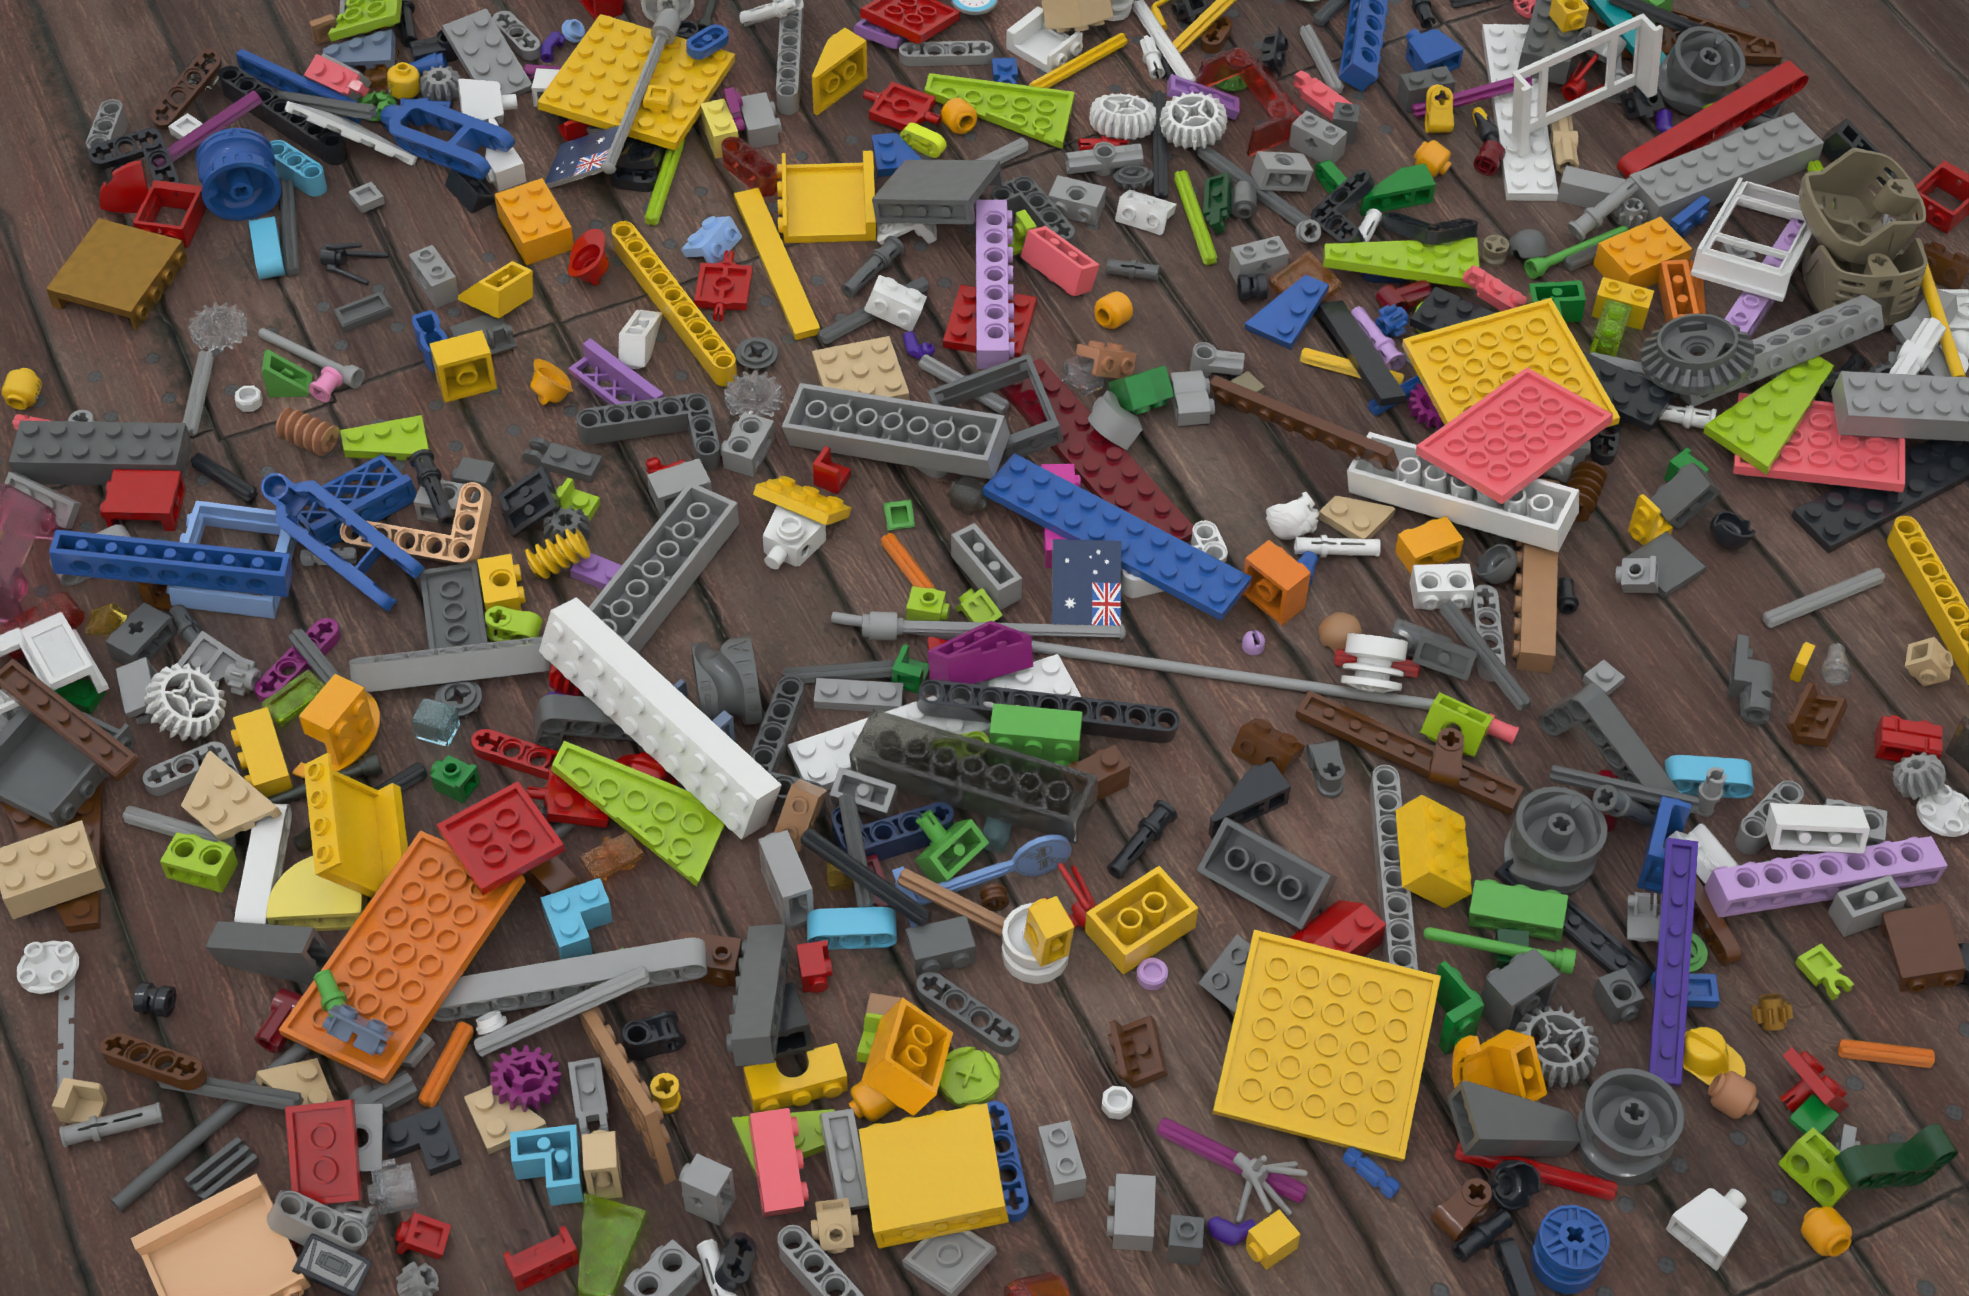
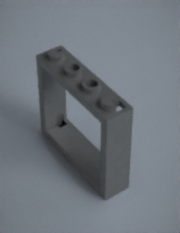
(995, 378)

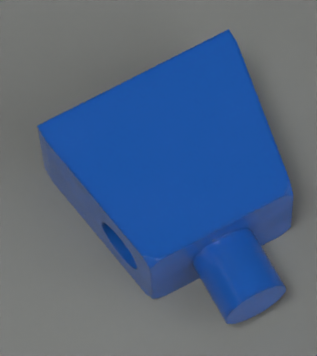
(1432, 50)

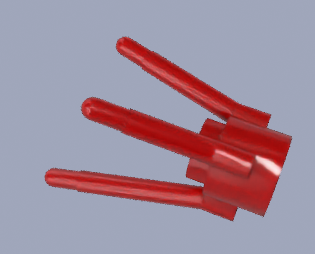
(1576, 84)
(1085, 900)

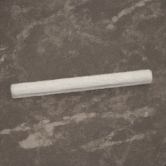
(1162, 40)

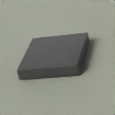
(1675, 563)

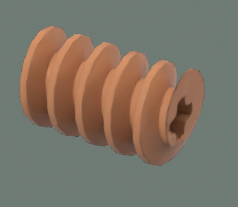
(307, 431)

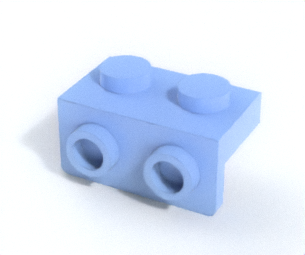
(713, 239)

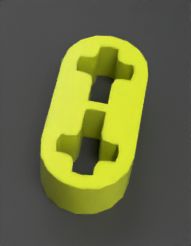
(923, 140)

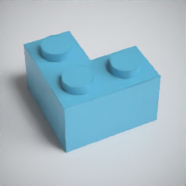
(573, 913)
(552, 1154)

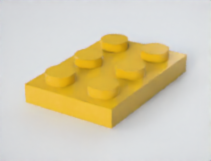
(803, 500)

